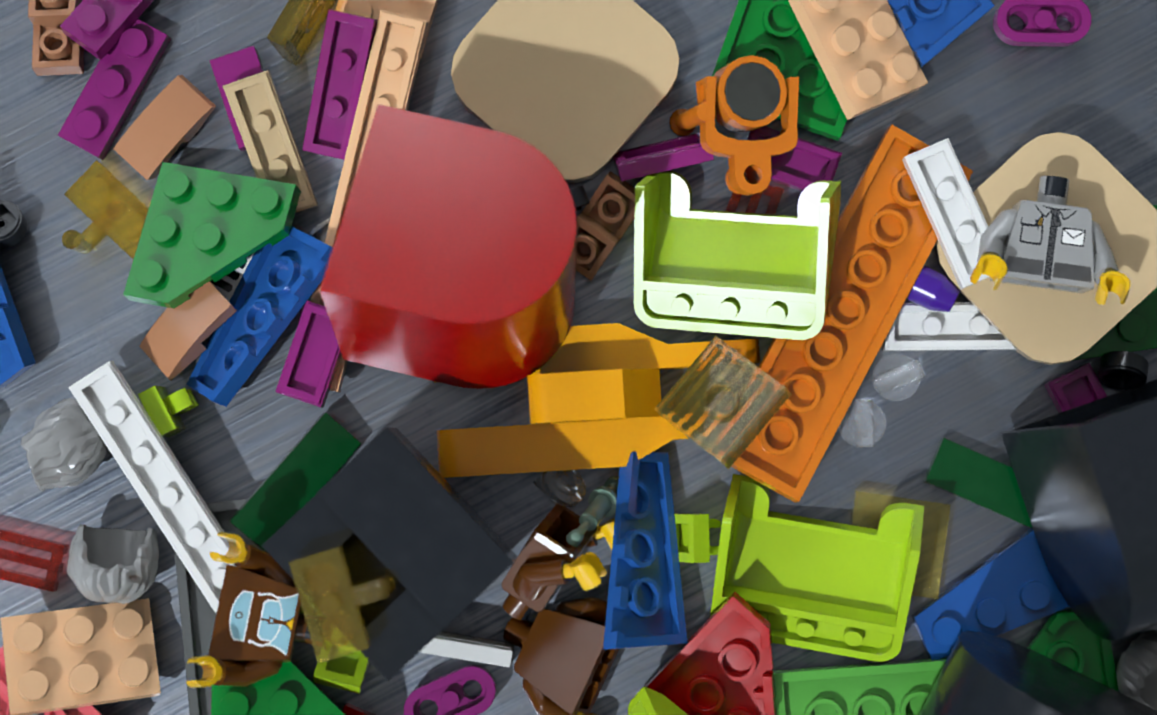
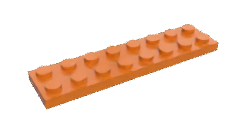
(876, 261)

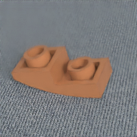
(52, 49)
(164, 126)
(603, 223)
(179, 332)

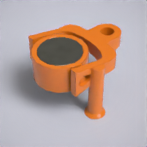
(743, 99)

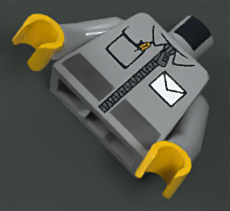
(1050, 247)

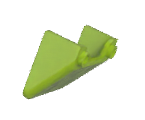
(732, 267)
(820, 579)

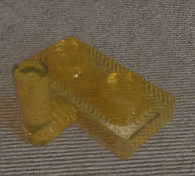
(110, 207)
(333, 602)

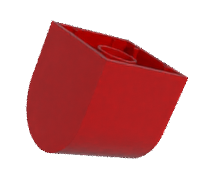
(452, 254)

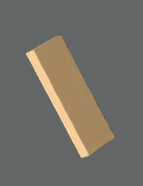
(268, 134)

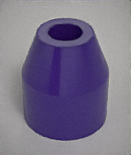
(934, 291)

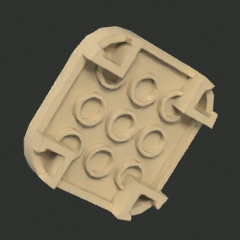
(566, 76)
(1055, 323)

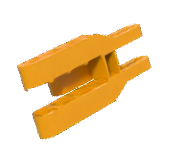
(592, 376)

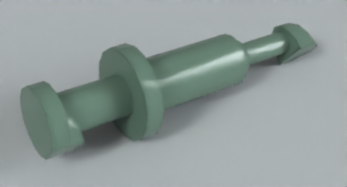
(601, 504)

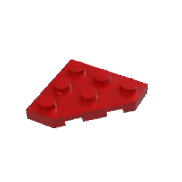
(723, 665)

